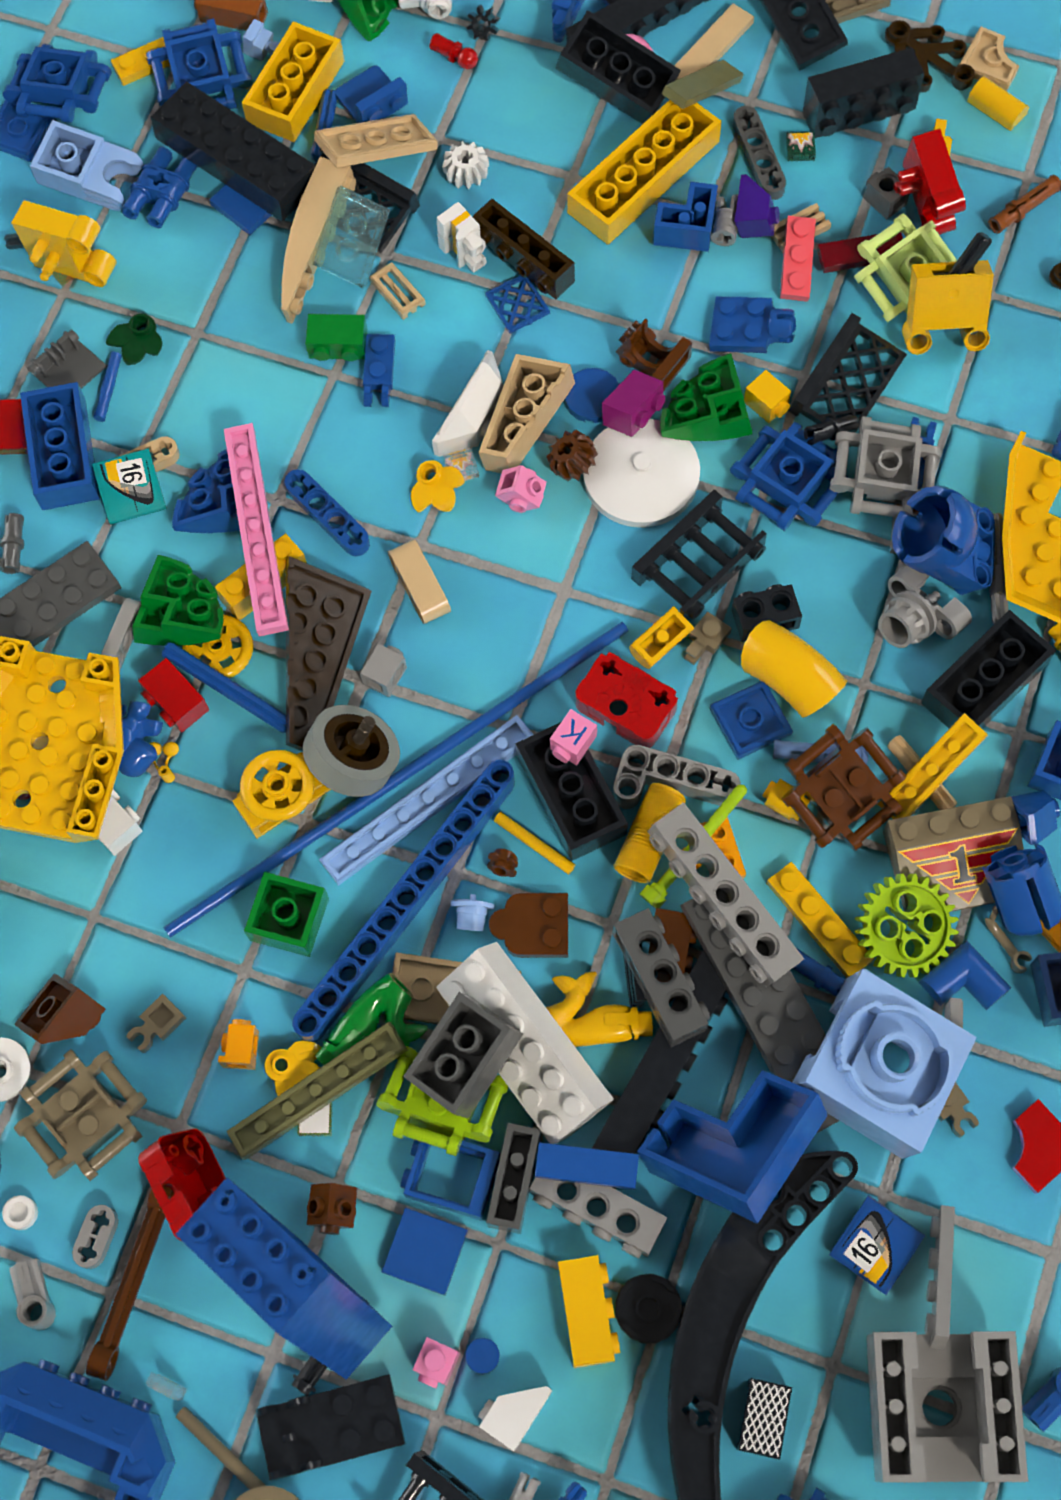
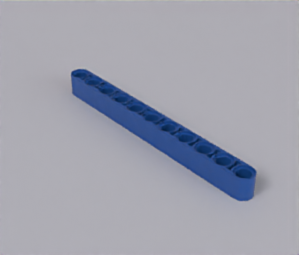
(404, 914)

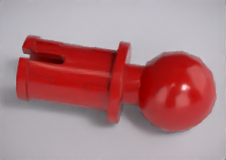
(466, 57)

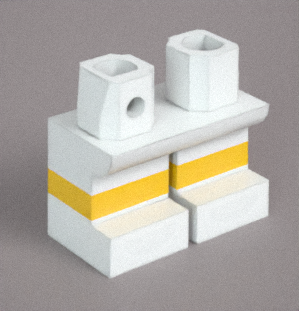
(461, 233)

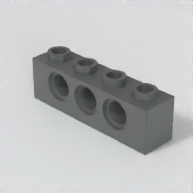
(675, 1025)

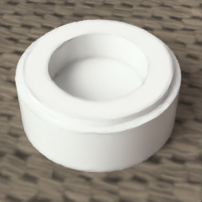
(20, 1212)

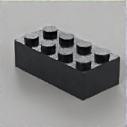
(616, 67)
(862, 93)
(989, 673)
(572, 796)

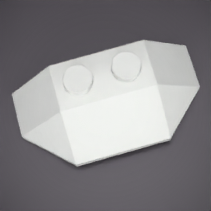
(472, 411)

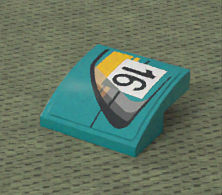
(129, 486)

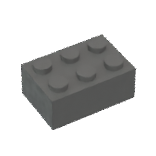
(463, 1055)

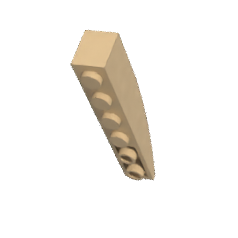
(307, 233)

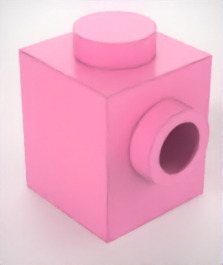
(435, 1363)

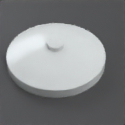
(642, 476)

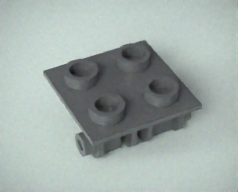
(66, 363)

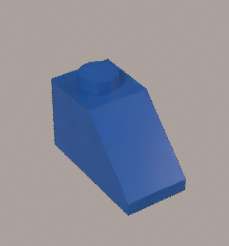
(1036, 815)

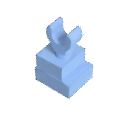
(258, 41)

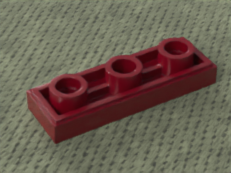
(845, 255)

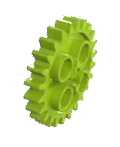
(921, 902)

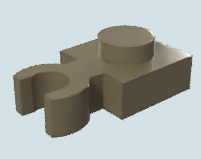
(160, 1019)
(954, 1110)

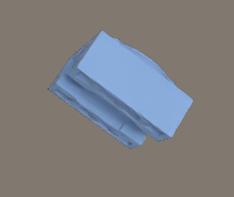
(856, 1083)

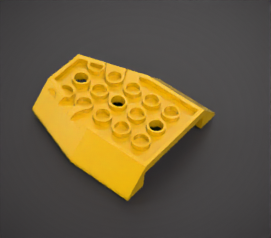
(84, 729)

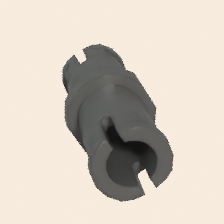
(12, 543)

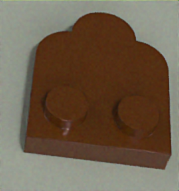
(533, 925)

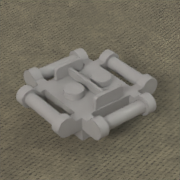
(884, 466)

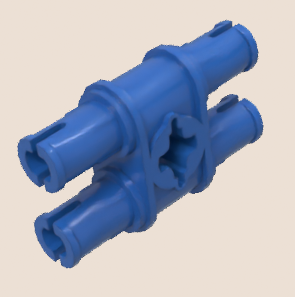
(159, 188)

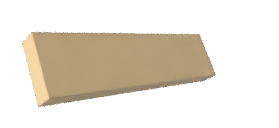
(716, 40)

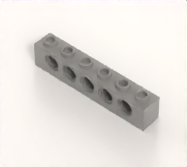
(742, 900)

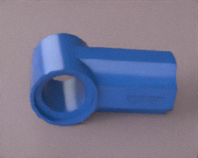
(1045, 1403)

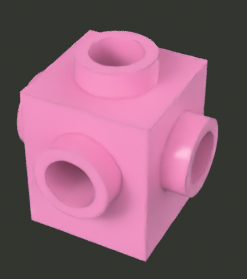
(520, 489)

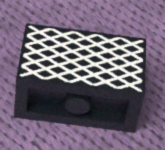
(765, 1419)

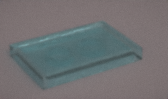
(351, 237)

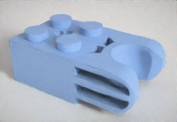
(83, 165)

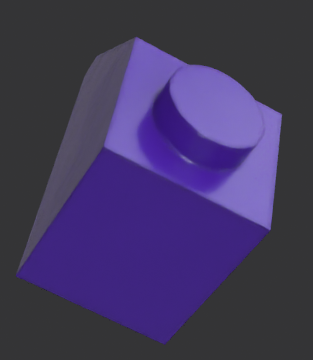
(755, 210)

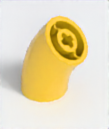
(791, 667)

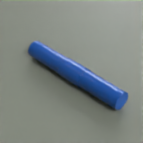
(107, 386)

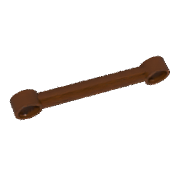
(106, 1350)

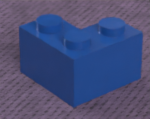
(688, 224)

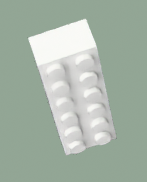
(544, 1066)

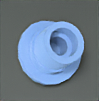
(471, 913)

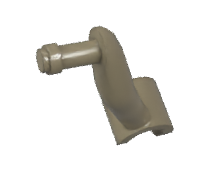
(1005, 942)

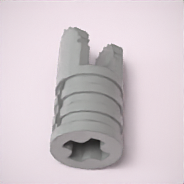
(724, 227)

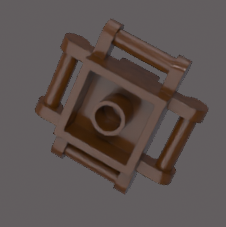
(843, 787)

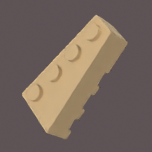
(524, 409)

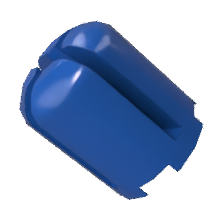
(1024, 890)

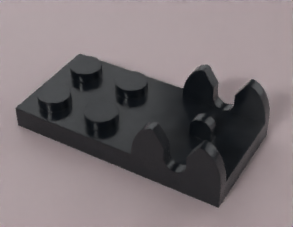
(330, 1427)

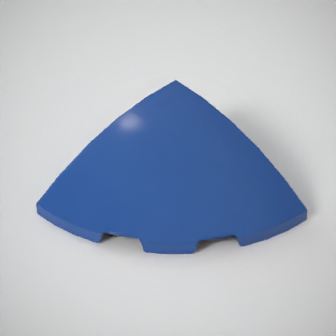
(209, 502)

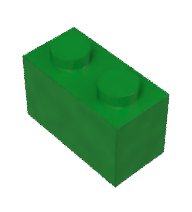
(336, 337)

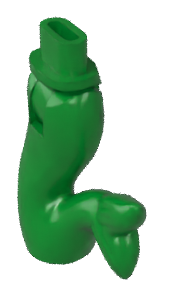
(363, 1016)

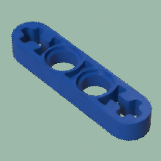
(324, 514)

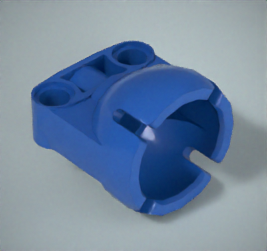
(947, 539)

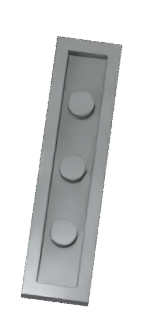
(939, 1290)

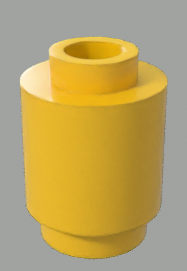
(774, 793)

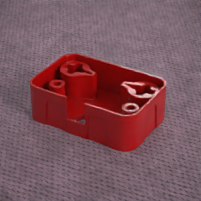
(643, 719)
(187, 1167)

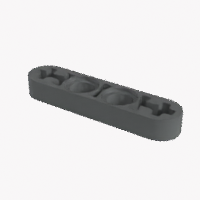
(759, 152)

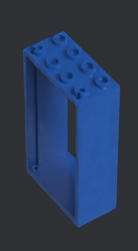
(283, 1280)

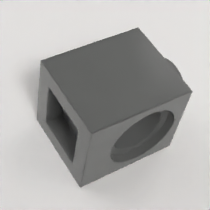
(884, 202)

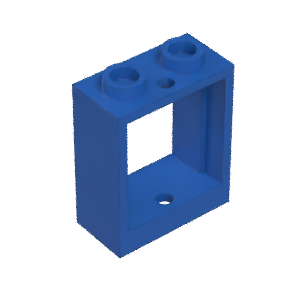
(482, 1190)

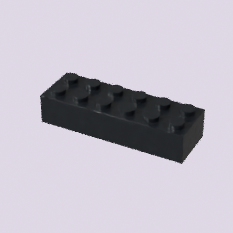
(233, 150)

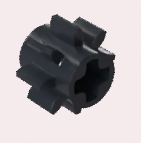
(481, 30)

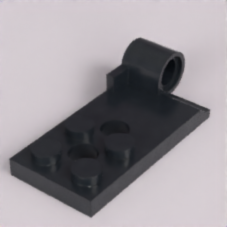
(792, 28)

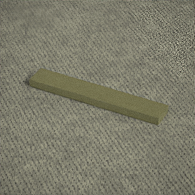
(317, 1091)

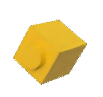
(767, 397)

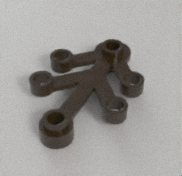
(902, 37)

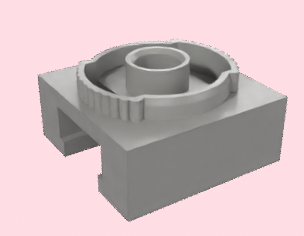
(987, 1426)

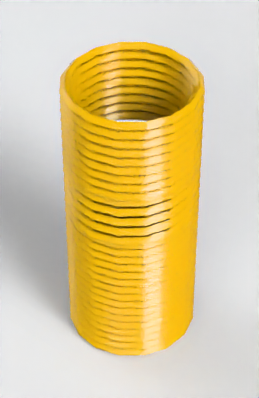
(640, 859)

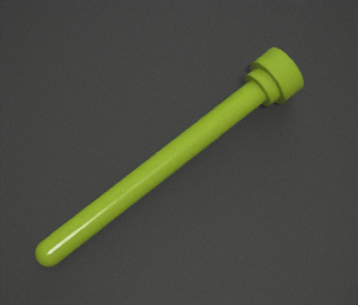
(656, 892)

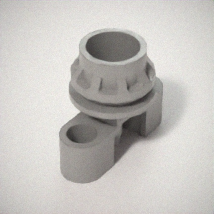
(916, 615)

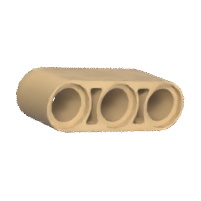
(419, 581)

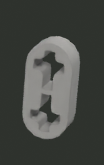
(88, 1232)

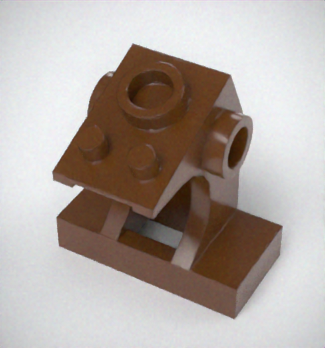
(642, 340)

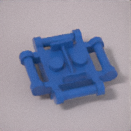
(198, 58)
(56, 79)
(787, 473)

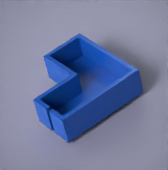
(738, 1160)

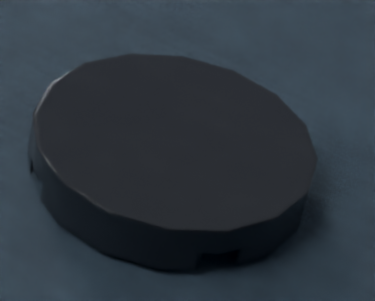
(648, 1308)

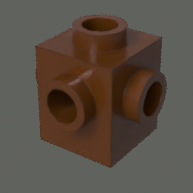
(331, 1207)

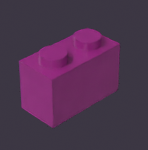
(633, 403)

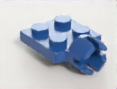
(749, 325)

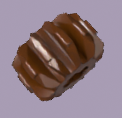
(572, 455)

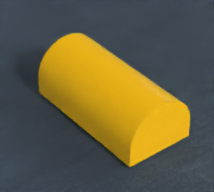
(997, 103)
(660, 638)

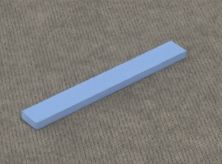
(423, 802)

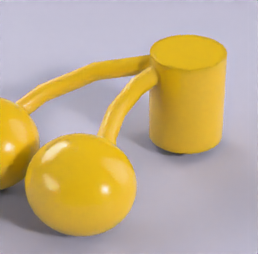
(169, 749)

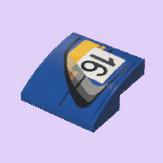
(877, 1245)

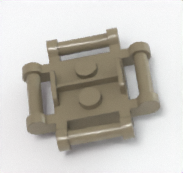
(81, 1115)

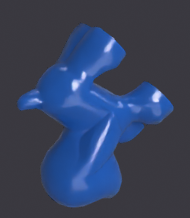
(138, 753)

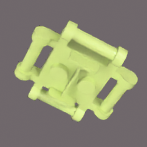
(895, 264)

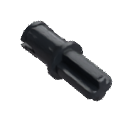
(830, 428)

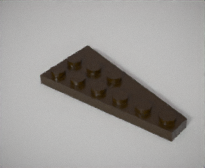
(322, 626)

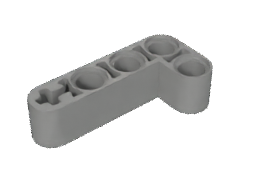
(682, 768)

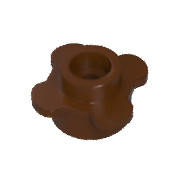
(503, 863)

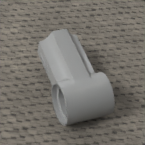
(30, 1292)

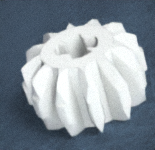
(465, 165)

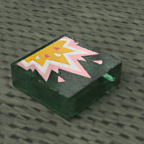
(800, 146)

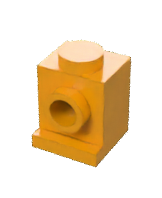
(239, 1045)

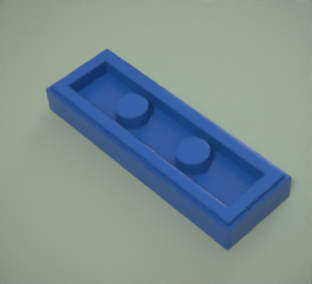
(587, 1166)

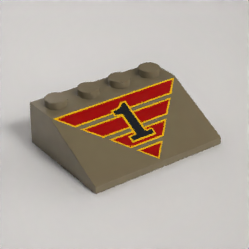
(953, 848)

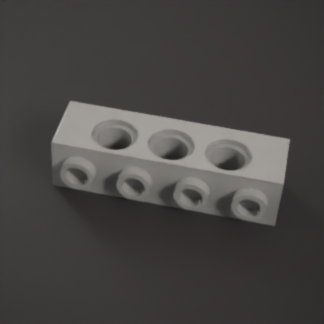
(638, 1242)

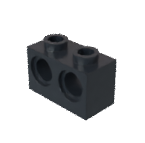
(762, 604)

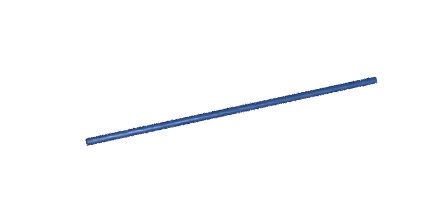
(394, 780)

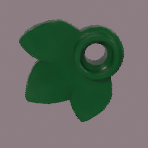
(136, 342)

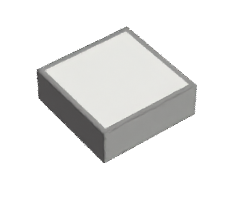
(954, 1011)

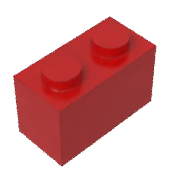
(173, 695)

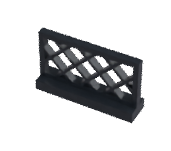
(386, 189)
(832, 359)

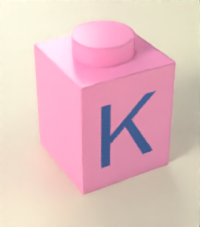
(573, 737)

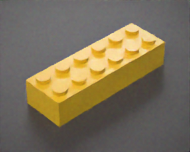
(642, 169)

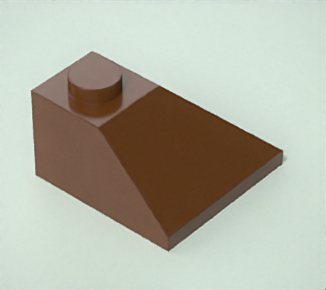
(59, 1013)

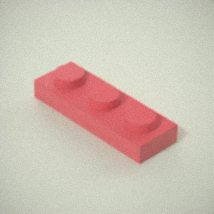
(797, 258)

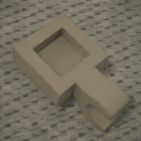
(706, 635)

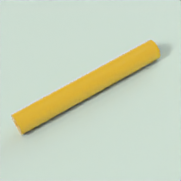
(534, 843)

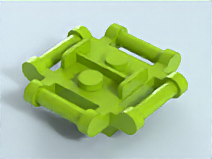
(429, 1121)

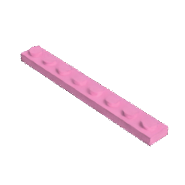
(256, 530)

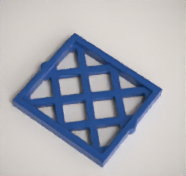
(527, 318)

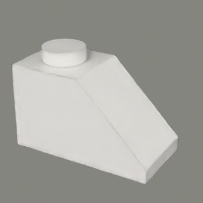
(513, 1415)

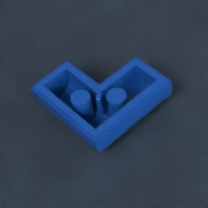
(965, 969)

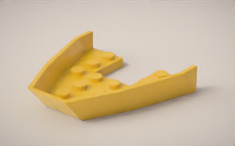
(1032, 534)

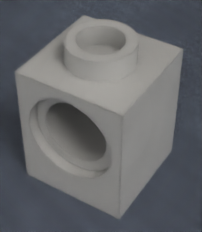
(384, 669)

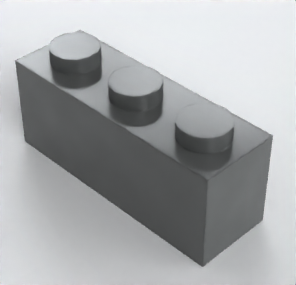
(514, 1178)

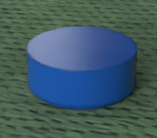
(482, 1356)

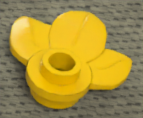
(438, 490)
(299, 1061)

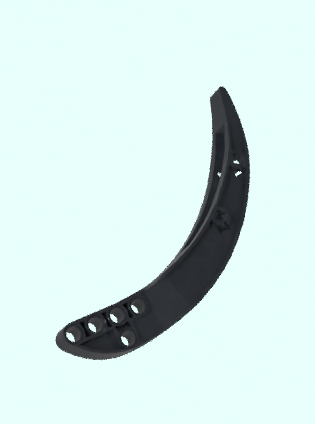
(718, 1314)

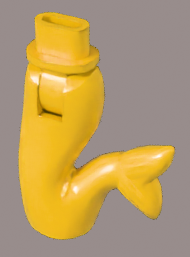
(601, 1025)

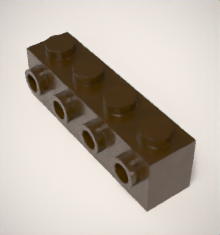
(525, 249)

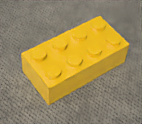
(293, 81)

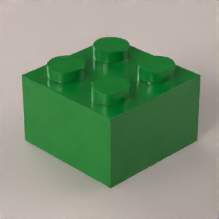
(286, 914)

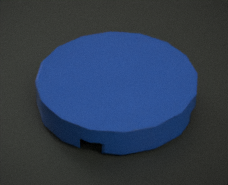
(589, 392)

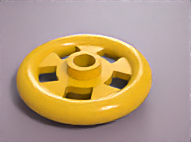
(240, 655)
(270, 761)

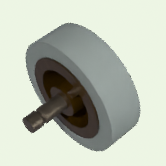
(351, 750)

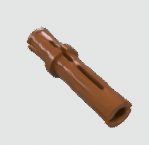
(1016, 209)

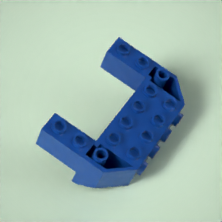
(88, 1426)

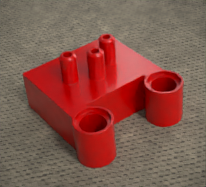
(931, 181)

